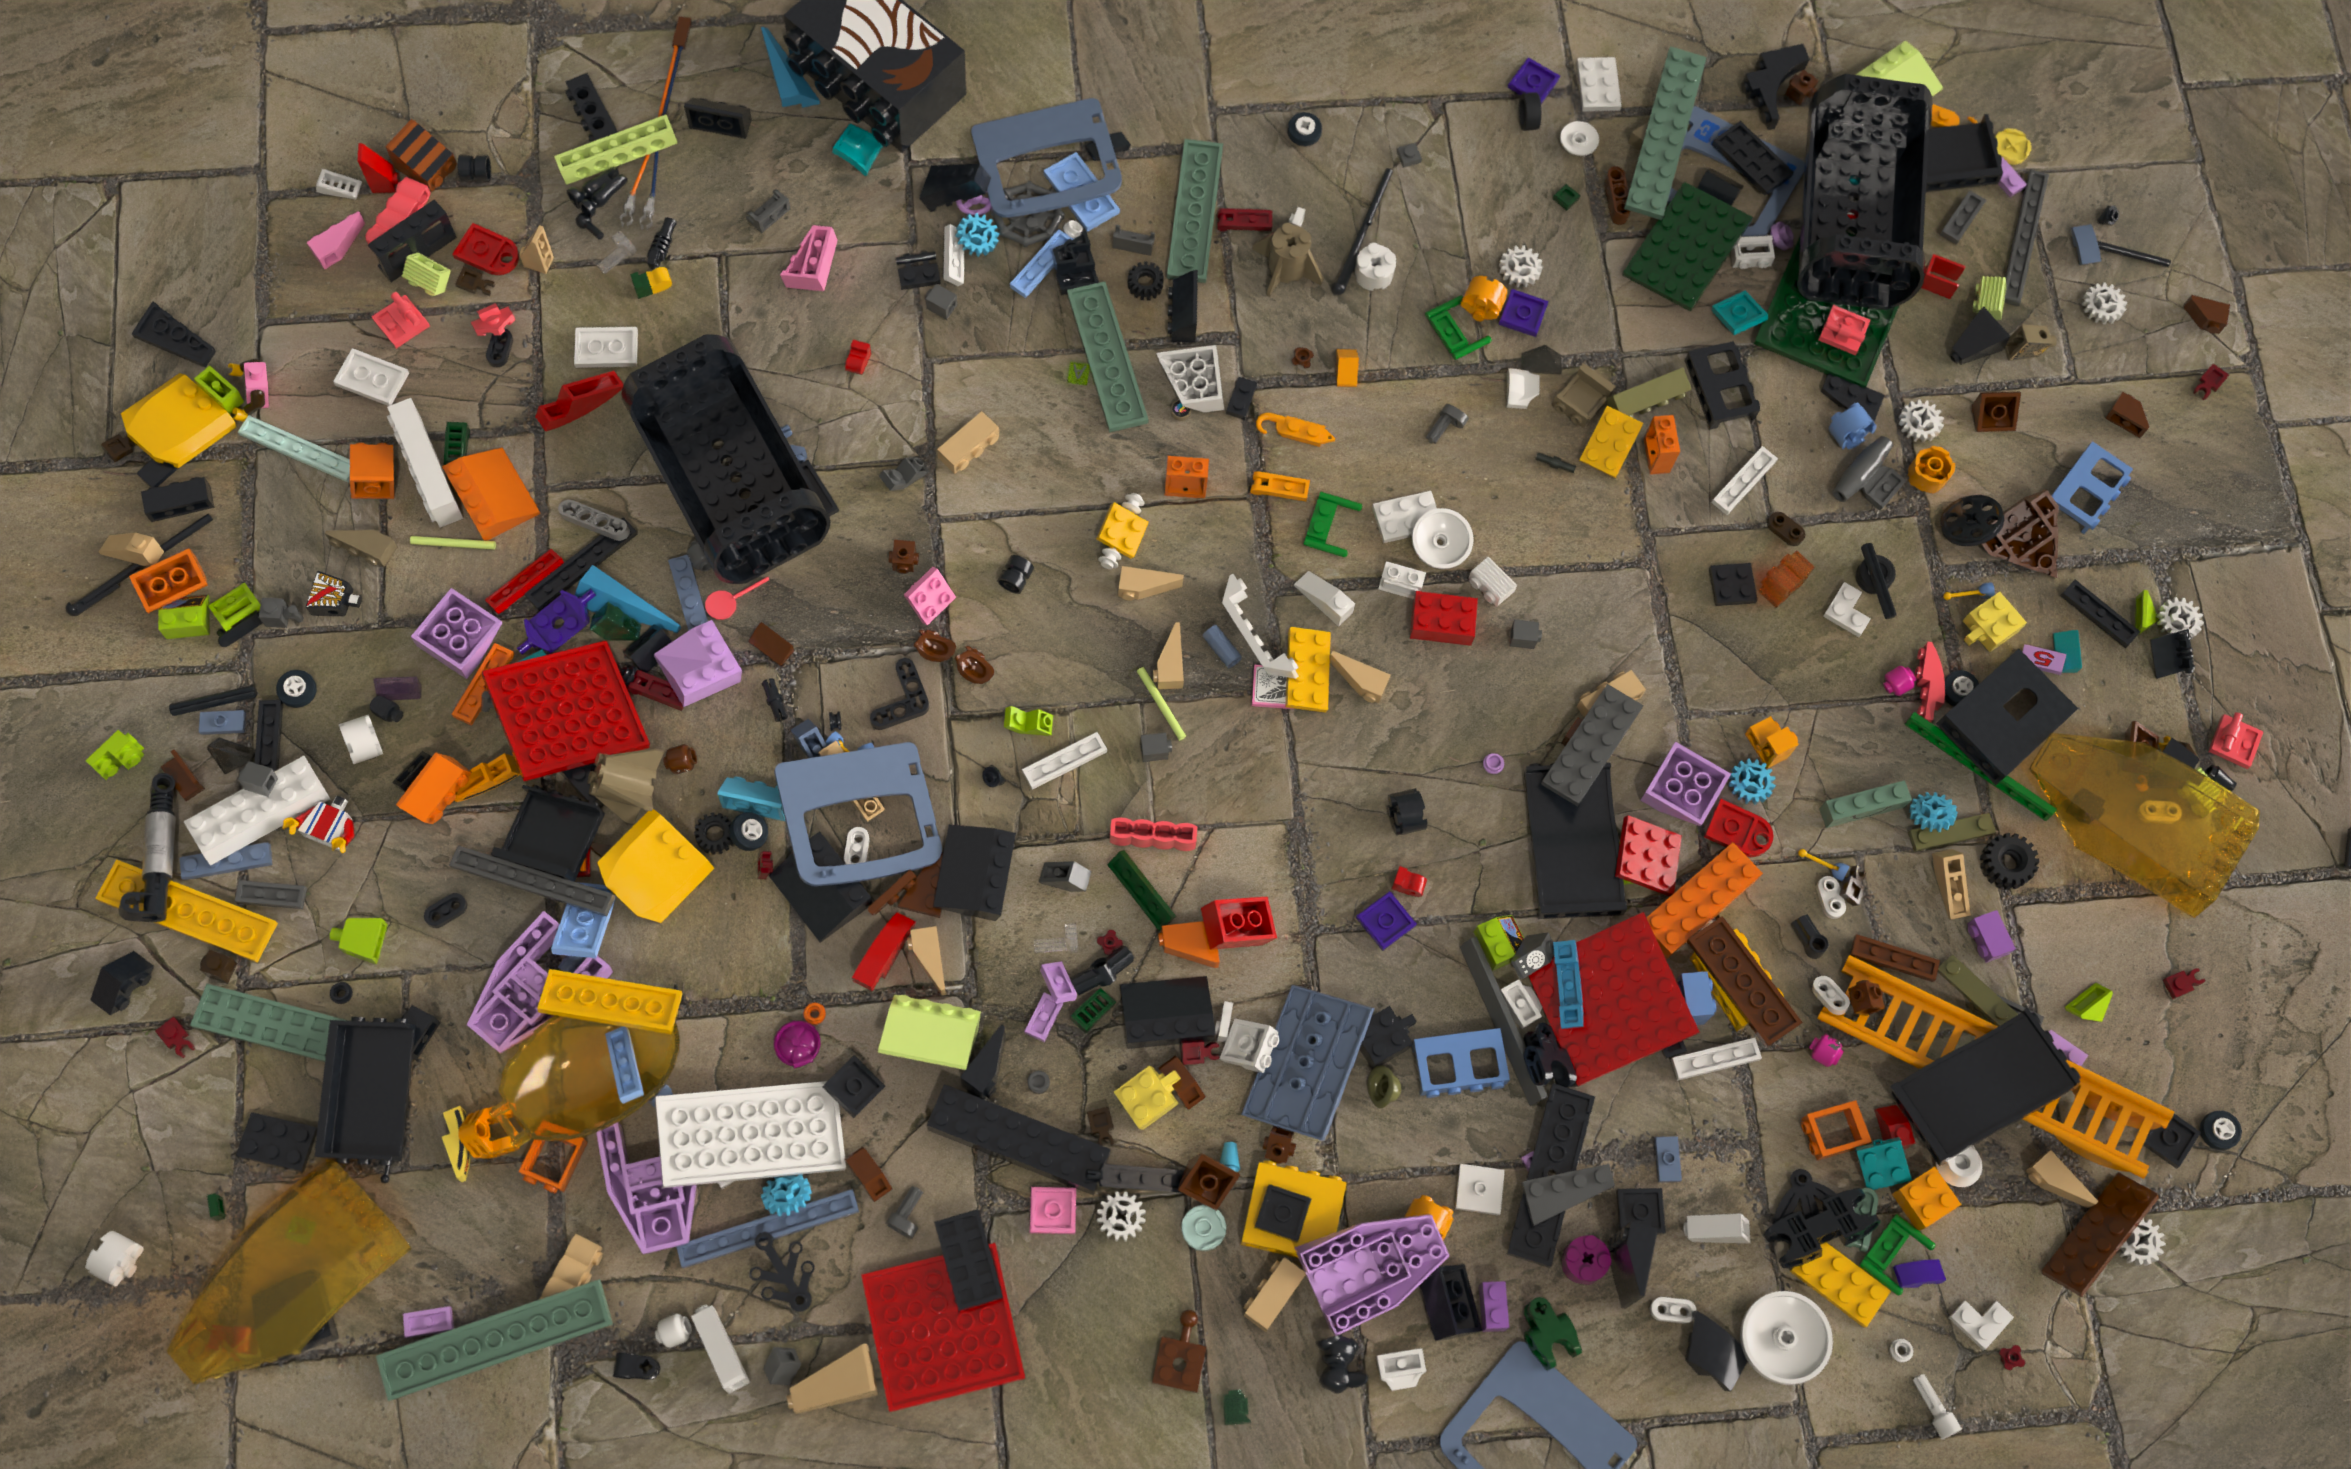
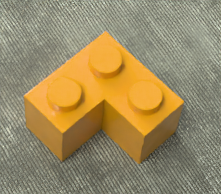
(1771, 742)

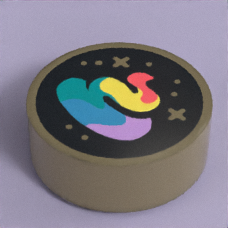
(1180, 412)

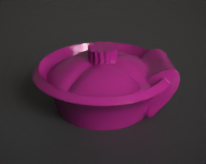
(797, 1043)

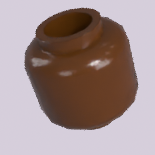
(680, 759)

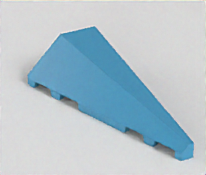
(790, 86)
(613, 592)

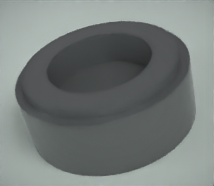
(1038, 1082)

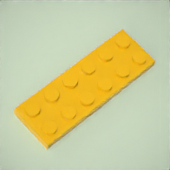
(610, 1001)

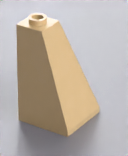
(837, 1383)

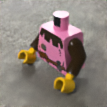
(255, 387)

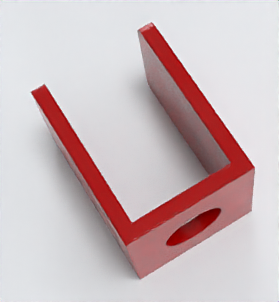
(1944, 268)

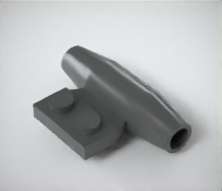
(1868, 474)

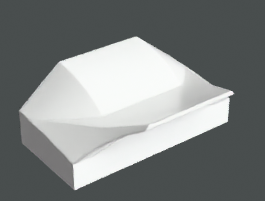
(1521, 388)
(1522, 1003)
(1402, 1368)

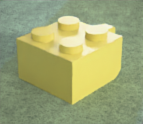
(1993, 622)
(1148, 1096)

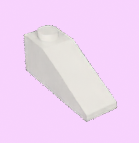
(1326, 597)

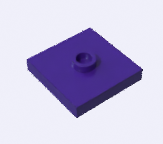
(1534, 78)
(1523, 313)
(1386, 921)

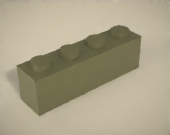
(1651, 393)

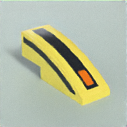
(456, 1150)

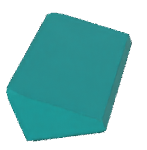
(2069, 644)

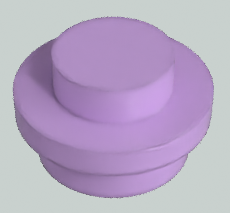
(1493, 763)

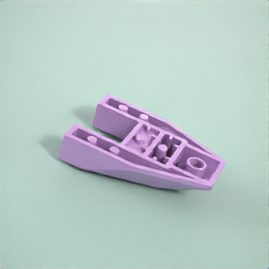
(513, 991)
(653, 1214)

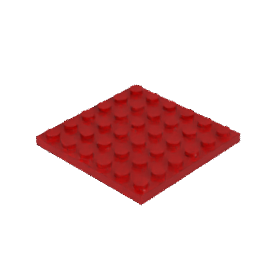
(564, 710)
(1627, 1000)
(928, 1345)

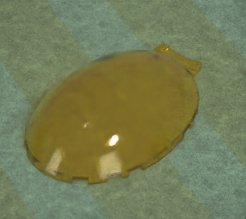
(565, 1081)

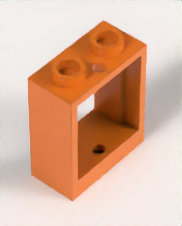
(1663, 440)
(1178, 480)
(1854, 1121)
(550, 1185)

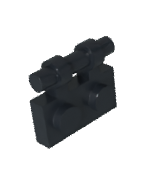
(918, 276)

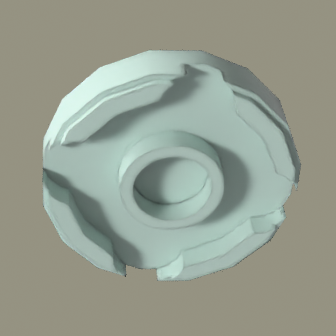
(1203, 1228)

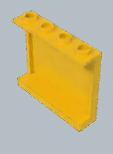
(1322, 1214)

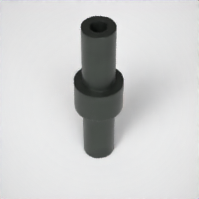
(1555, 462)

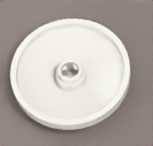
(1786, 1338)

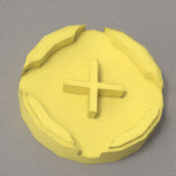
(2013, 146)

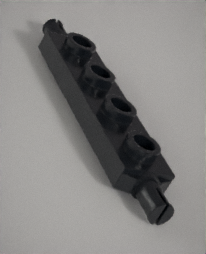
(1137, 1177)

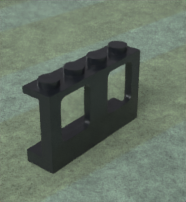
(410, 232)
(1709, 384)

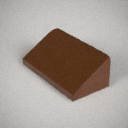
(771, 644)

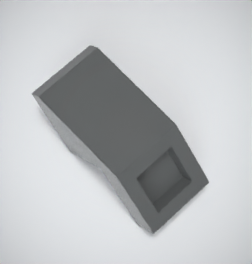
(905, 474)

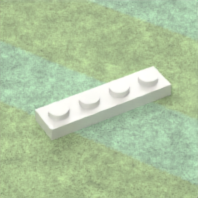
(1744, 480)
(1064, 760)
(1716, 1059)

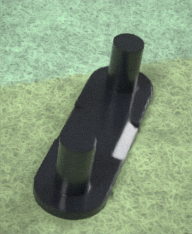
(227, 638)

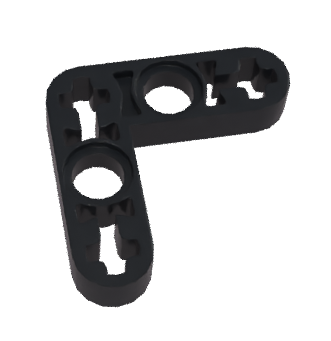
(908, 704)

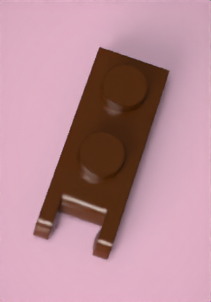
(891, 895)

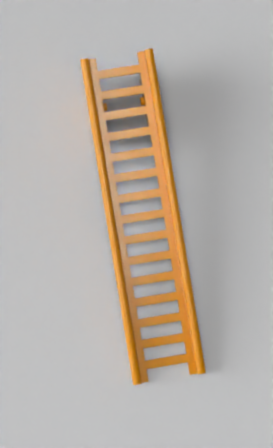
(2094, 1091)

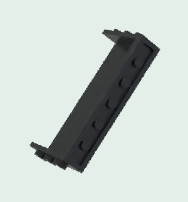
(1963, 156)
(365, 1090)

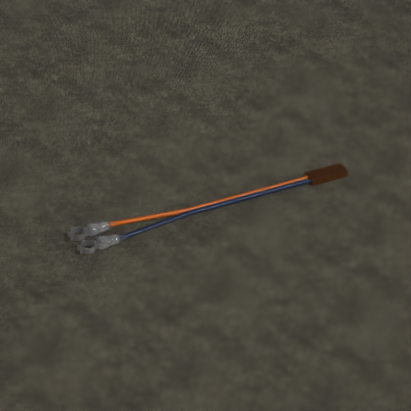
(679, 43)

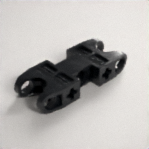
(1836, 1221)

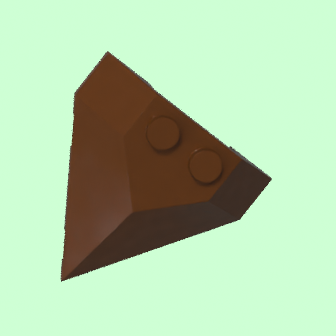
(2029, 534)

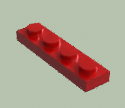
(524, 581)

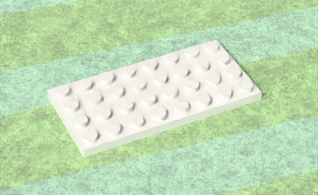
(748, 1134)

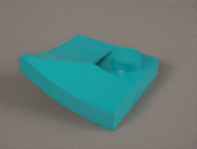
(857, 148)

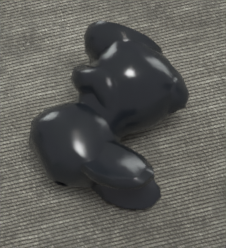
(1338, 1354)

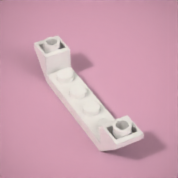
(1281, 665)

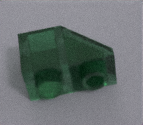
(614, 624)

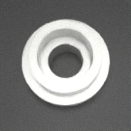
(1073, 229)
(1908, 1350)

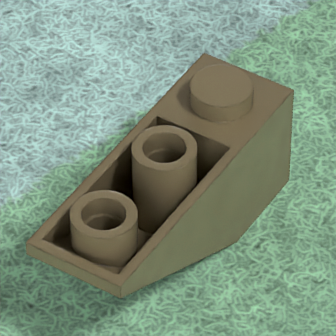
(368, 544)

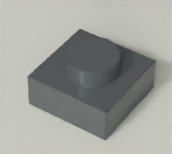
(1409, 155)

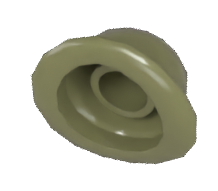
(1383, 1086)

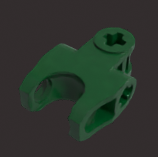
(1547, 1330)

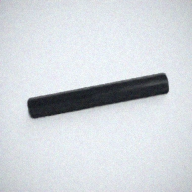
(1878, 581)
(212, 700)

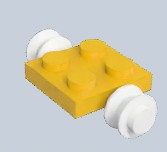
(1122, 530)

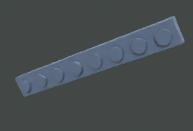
(744, 1235)

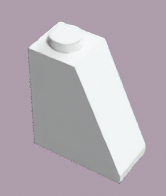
(1718, 1228)

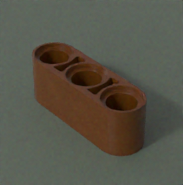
(1617, 187)

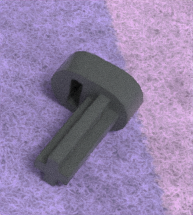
(1448, 414)
(898, 1220)

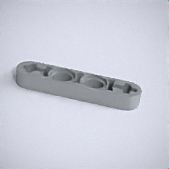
(592, 522)

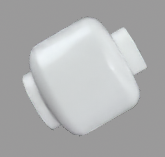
(673, 1330)

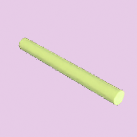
(449, 542)
(1161, 703)

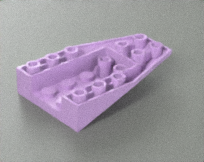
(1370, 1267)

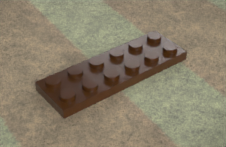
(1744, 982)
(2100, 1234)

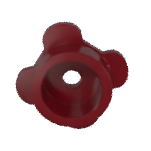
(1110, 936)
(2006, 1357)

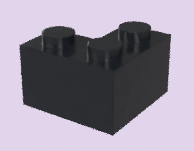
(119, 980)

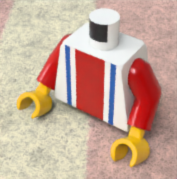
(325, 824)

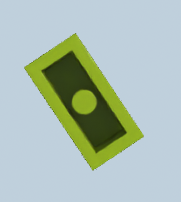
(219, 389)

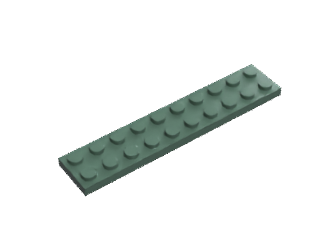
(1665, 133)
(494, 1340)

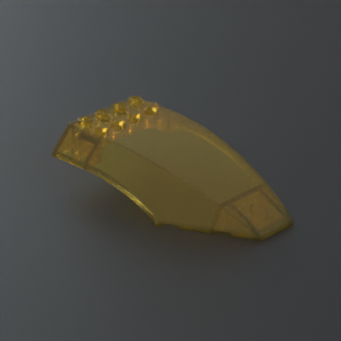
(2147, 815)
(286, 1275)

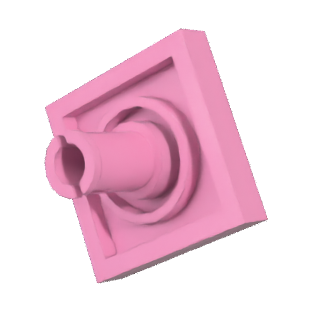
(929, 595)

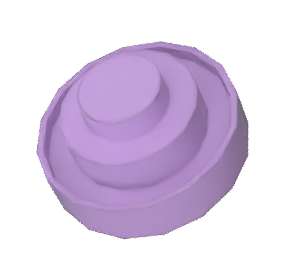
(1782, 236)

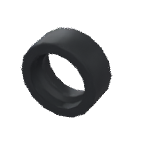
(1530, 111)

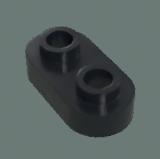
(499, 349)
(445, 909)

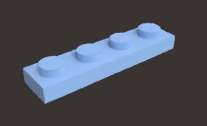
(1039, 266)
(624, 1064)

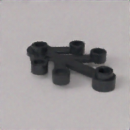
(785, 1275)

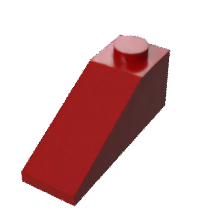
(377, 171)

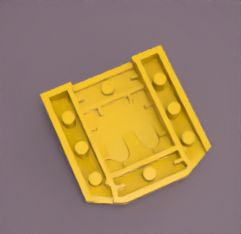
(176, 421)
(653, 868)

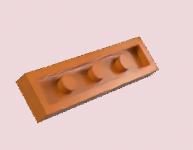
(470, 703)

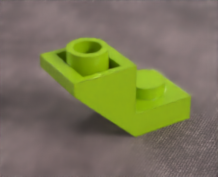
(1032, 722)

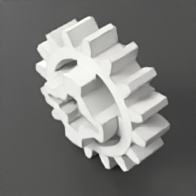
(1520, 266)
(2104, 303)
(1923, 422)
(2180, 617)
(1112, 1222)
(2149, 1244)

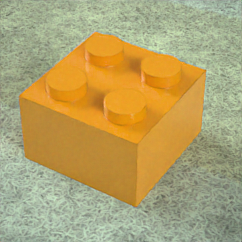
(1926, 1199)

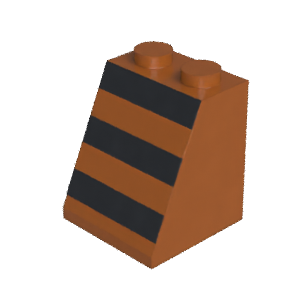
(420, 155)

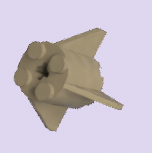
(1288, 256)
(625, 781)

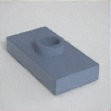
(222, 722)
(1668, 1159)

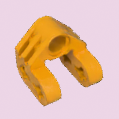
(475, 1136)

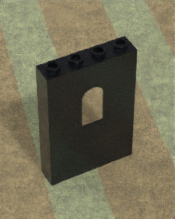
(1990, 732)

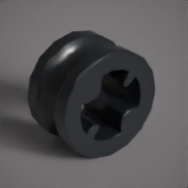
(835, 721)

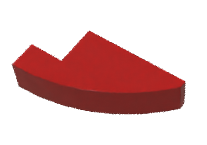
(578, 400)
(883, 951)

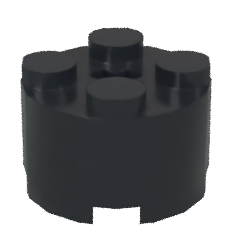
(1407, 811)

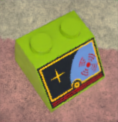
(185, 617)
(1499, 940)

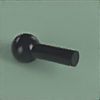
(584, 221)

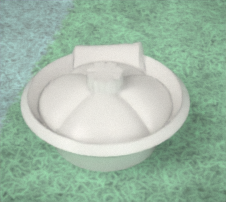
(1962, 1169)

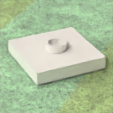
(1479, 1189)

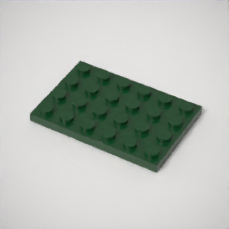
(1687, 246)

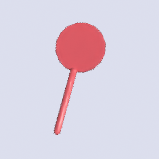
(722, 604)

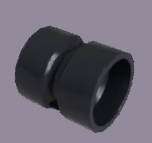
(474, 167)
(1014, 577)

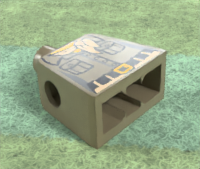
(2029, 342)

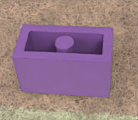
(1990, 936)
(1493, 1306)

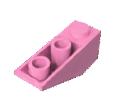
(334, 243)

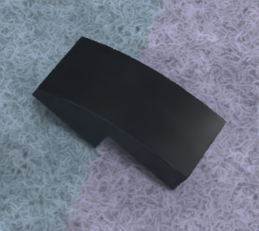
(1118, 141)

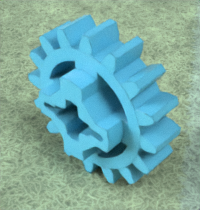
(977, 234)
(1752, 790)
(1933, 812)
(786, 1194)

